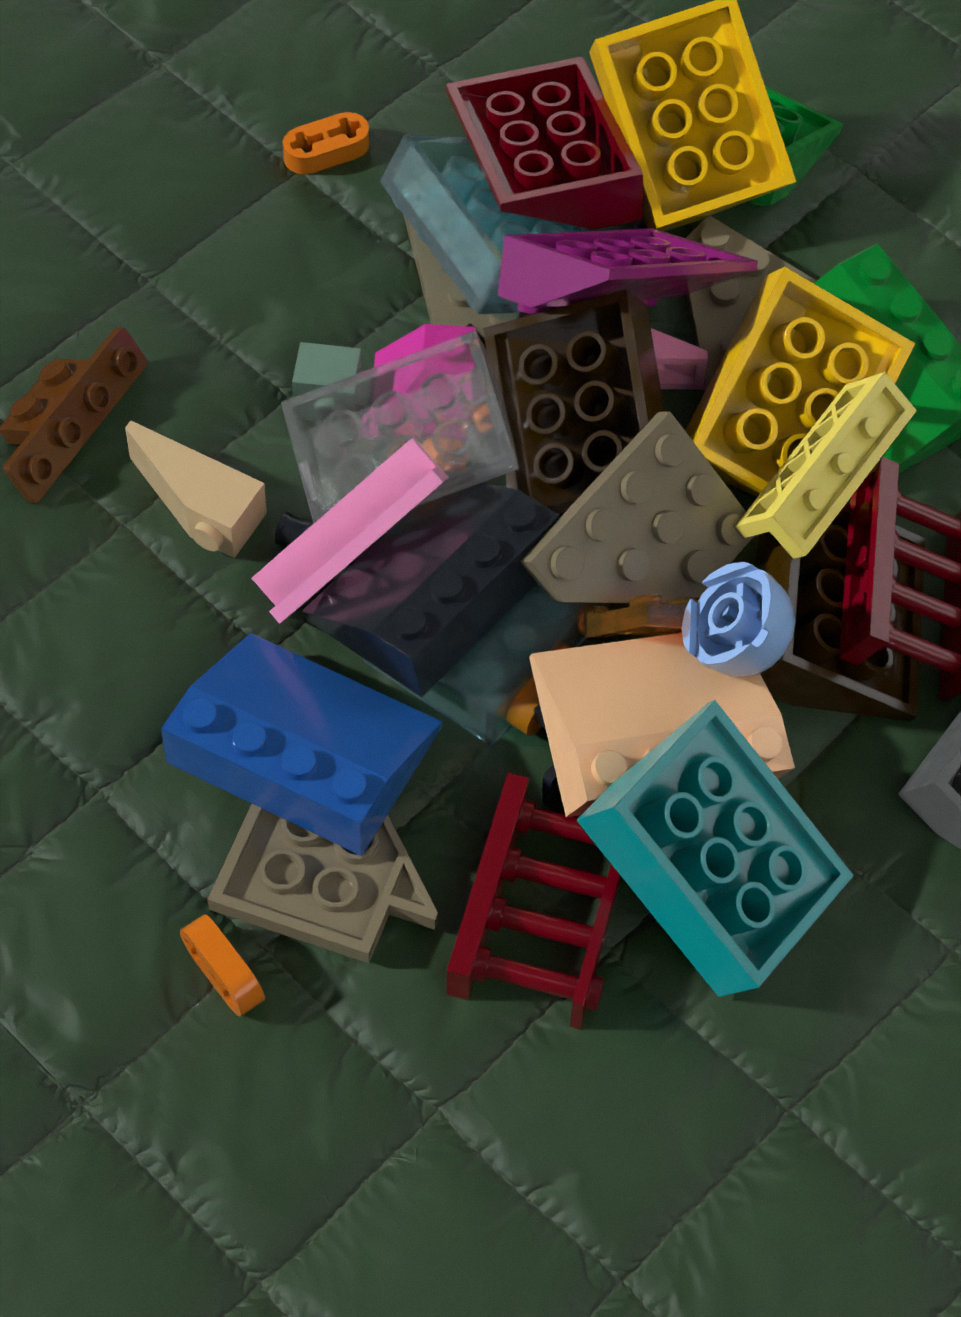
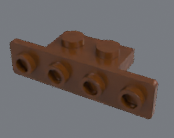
(66, 410)

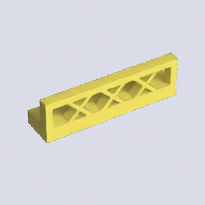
(829, 464)

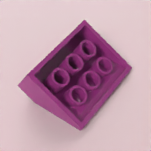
(587, 264)

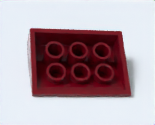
(550, 145)

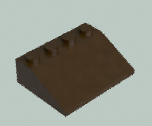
(574, 391)
(811, 668)

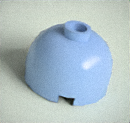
(739, 621)

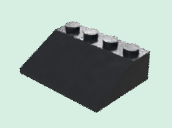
(435, 583)

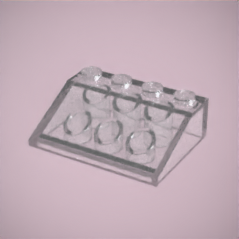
(436, 395)

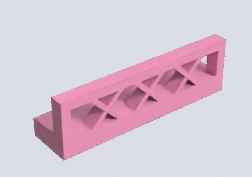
(349, 528)

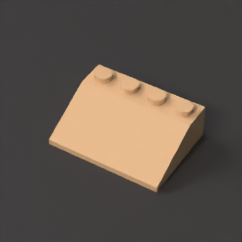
(625, 697)

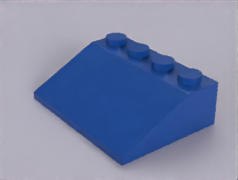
(298, 741)

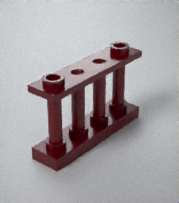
(873, 587)
(489, 911)

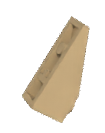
(205, 496)

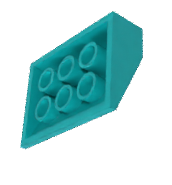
(717, 851)

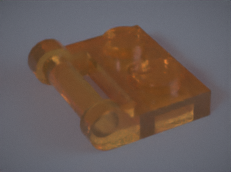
(644, 617)

